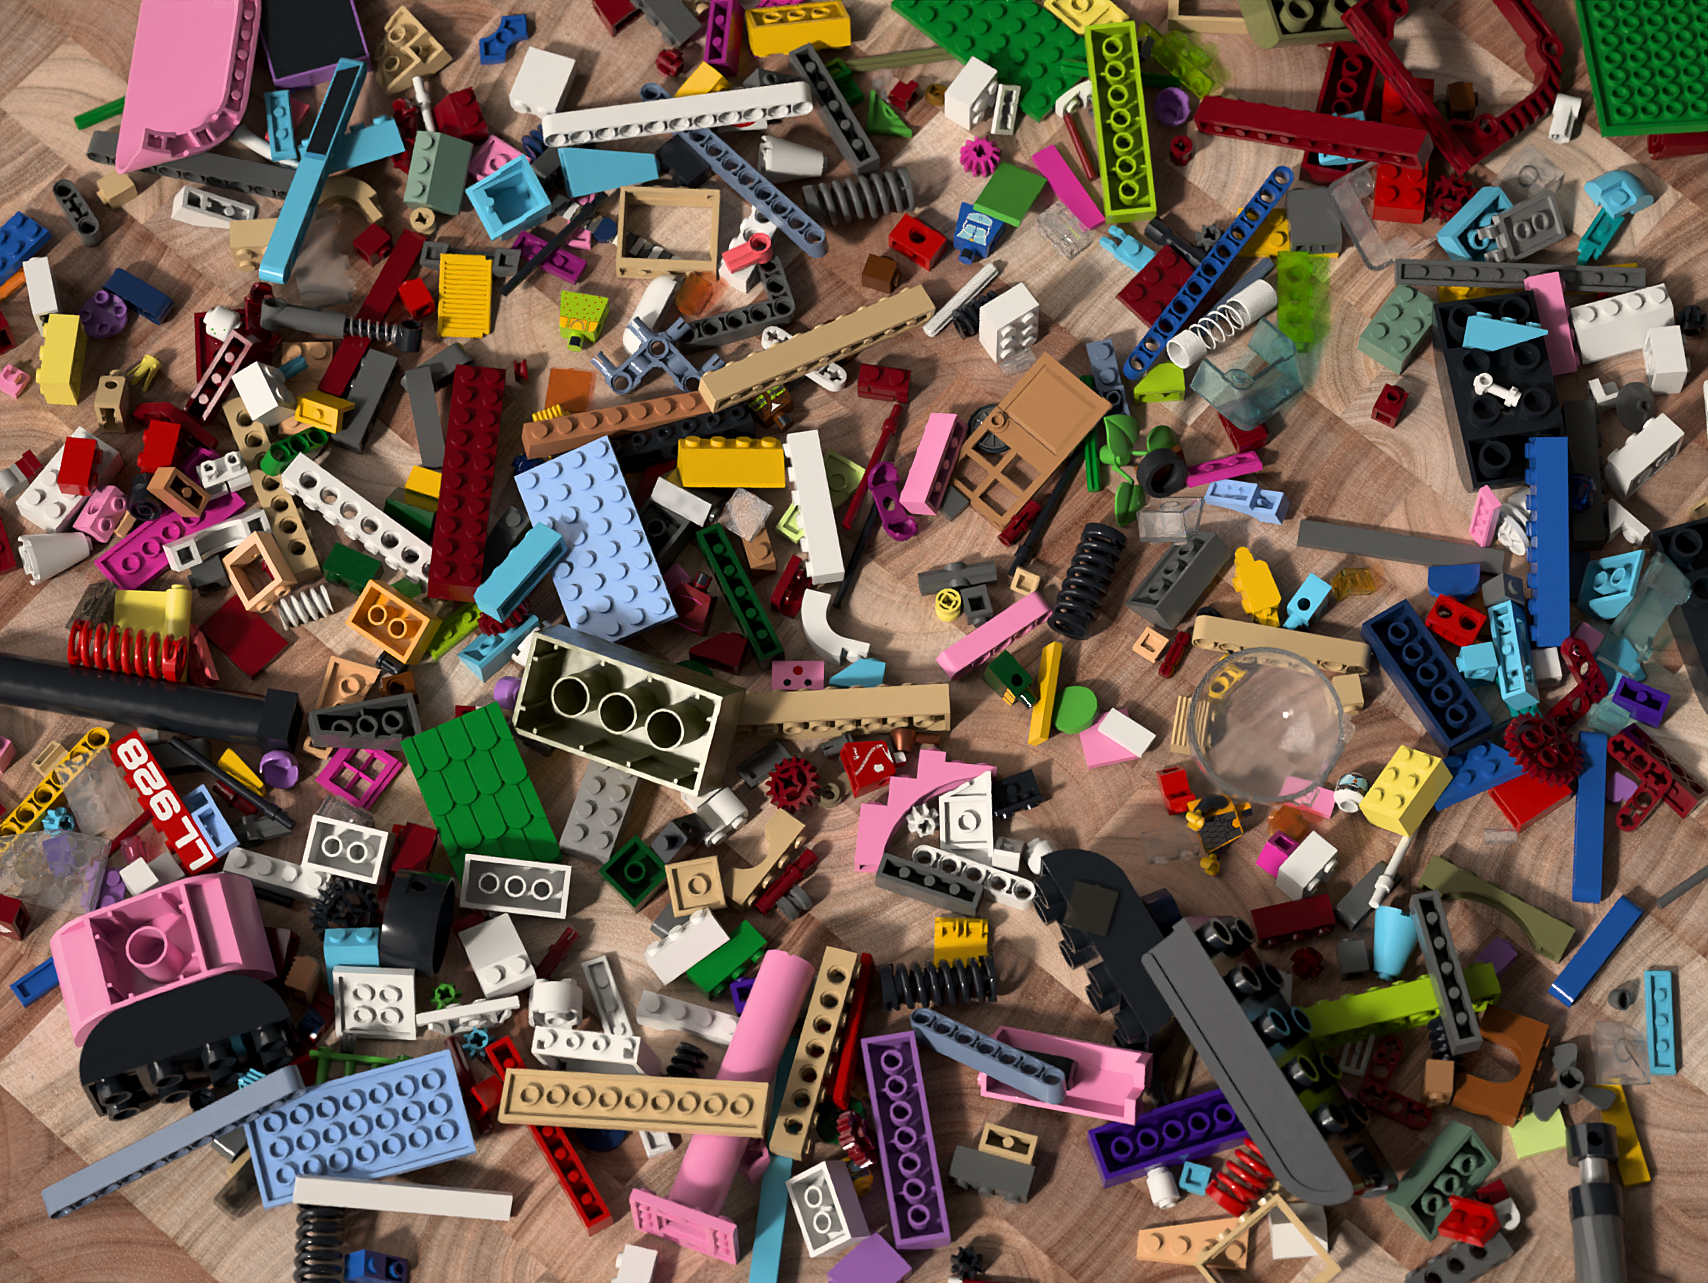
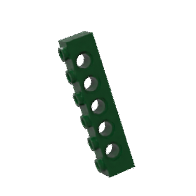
(740, 596)

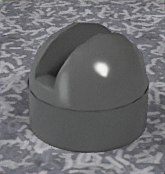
(1619, 999)

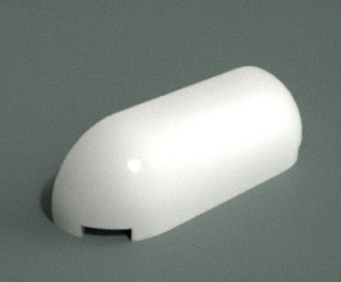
(653, 307)

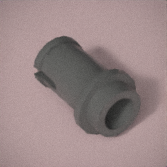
(835, 745)

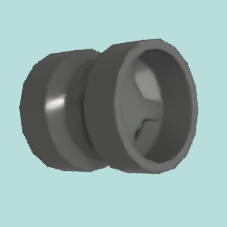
(794, 903)

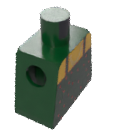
(1004, 674)

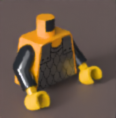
(1216, 825)

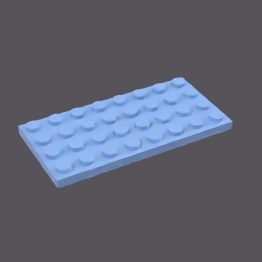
(610, 570)
(363, 1127)

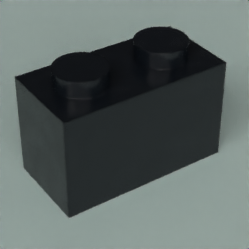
(683, 163)

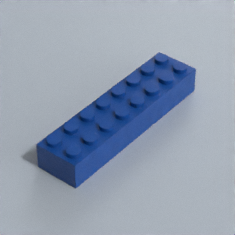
(1548, 540)

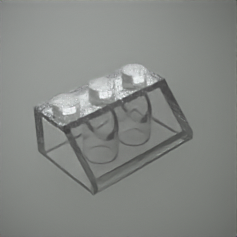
(95, 791)

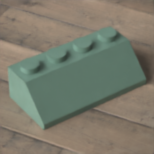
(1448, 1167)

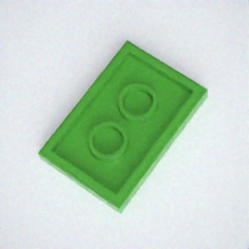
(1010, 194)

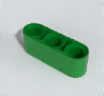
(283, 453)

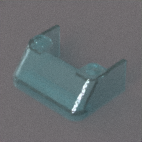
(1249, 399)
(1635, 627)

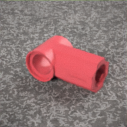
(747, 255)

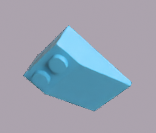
(1610, 584)

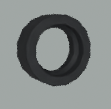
(1152, 463)

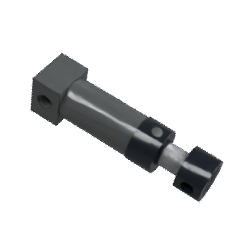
(1596, 1205)

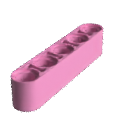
(994, 635)

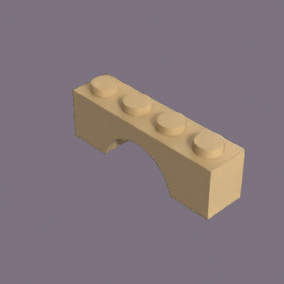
(743, 885)

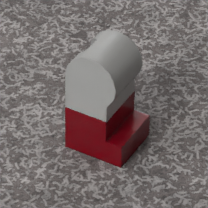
(20, 475)

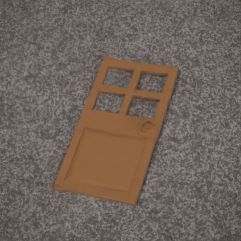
(1041, 423)

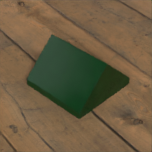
(413, 512)

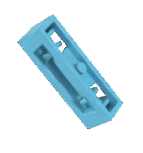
(1513, 655)

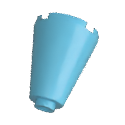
(1393, 942)

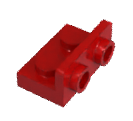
(1470, 1221)

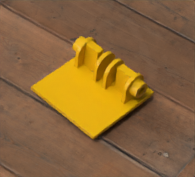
(959, 939)

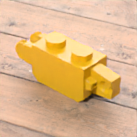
(1257, 588)

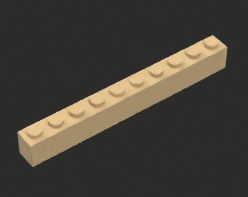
(816, 348)

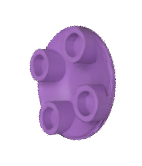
(103, 315)

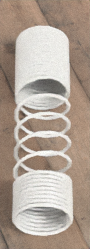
(1244, 309)

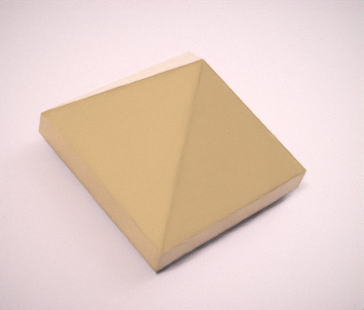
(1025, 581)

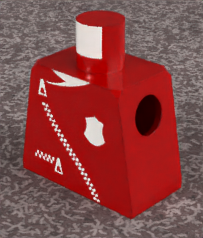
(870, 765)

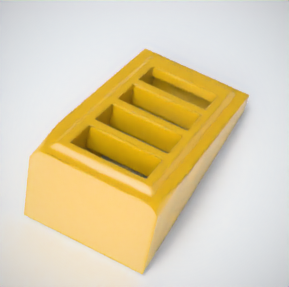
(234, 765)

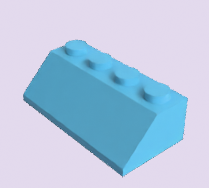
(365, 143)

